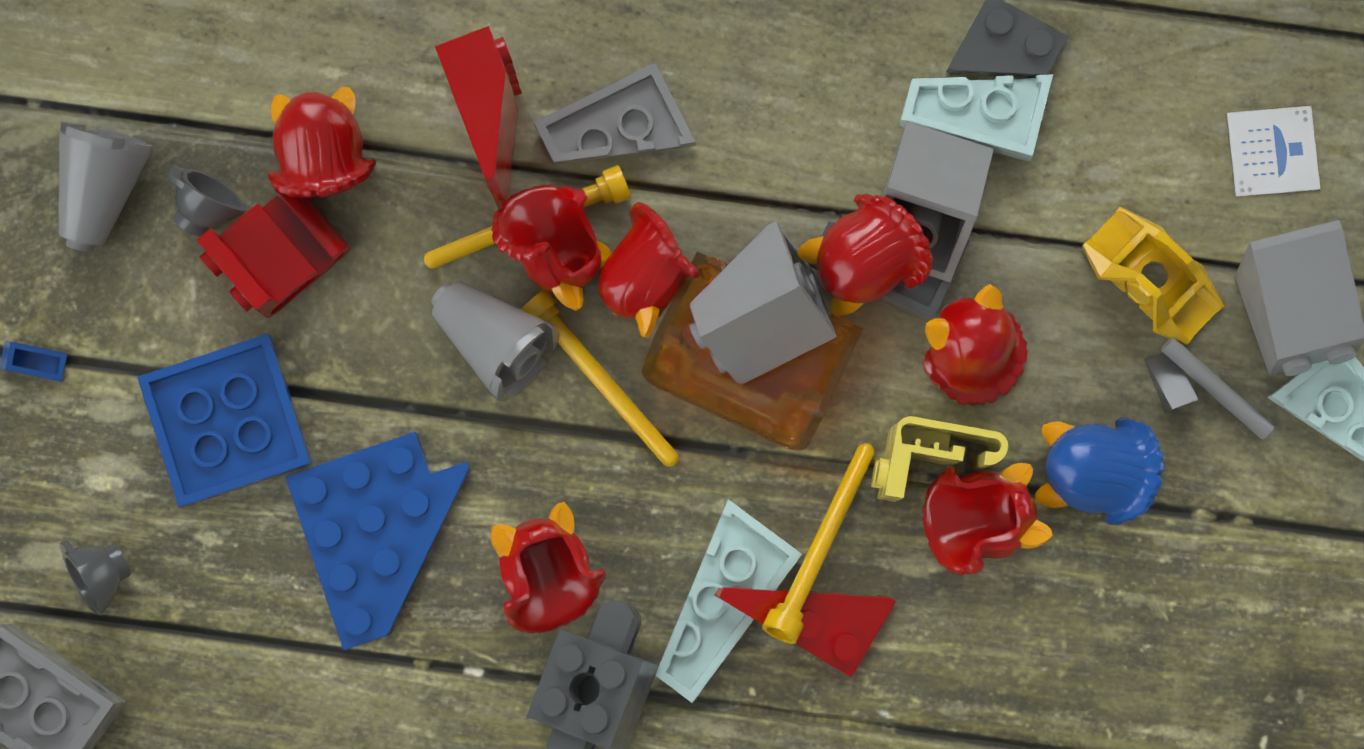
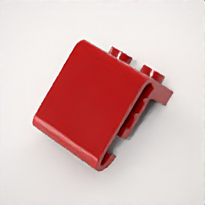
(273, 252)

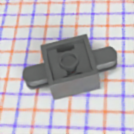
(608, 680)

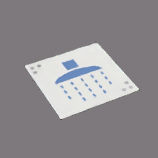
(1273, 151)

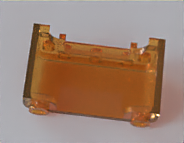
(777, 405)

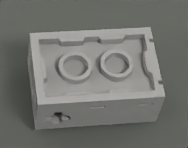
(48, 698)

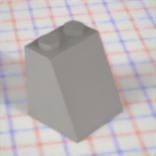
(942, 187)
(1302, 298)
(761, 309)

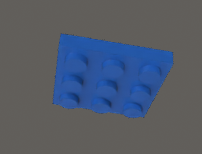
(224, 420)

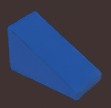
(32, 361)

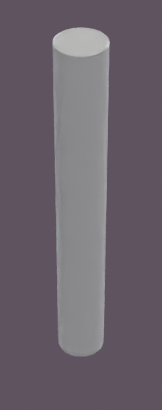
(1217, 388)

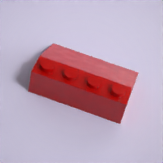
(484, 92)

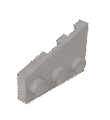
(617, 121)

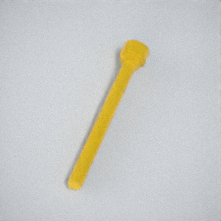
(608, 188)
(544, 308)
(785, 621)

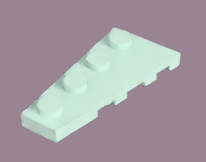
(708, 628)

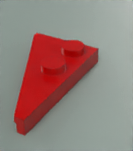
(835, 624)

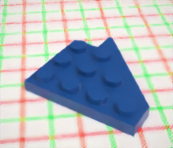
(372, 529)

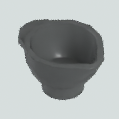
(202, 200)
(95, 572)

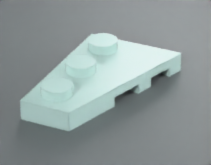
(988, 112)
(1329, 401)

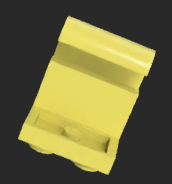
(929, 442)

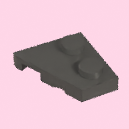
(1007, 43)

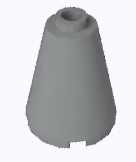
(95, 181)
(494, 337)

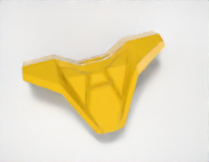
(1131, 242)

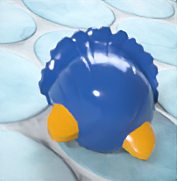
(1102, 468)

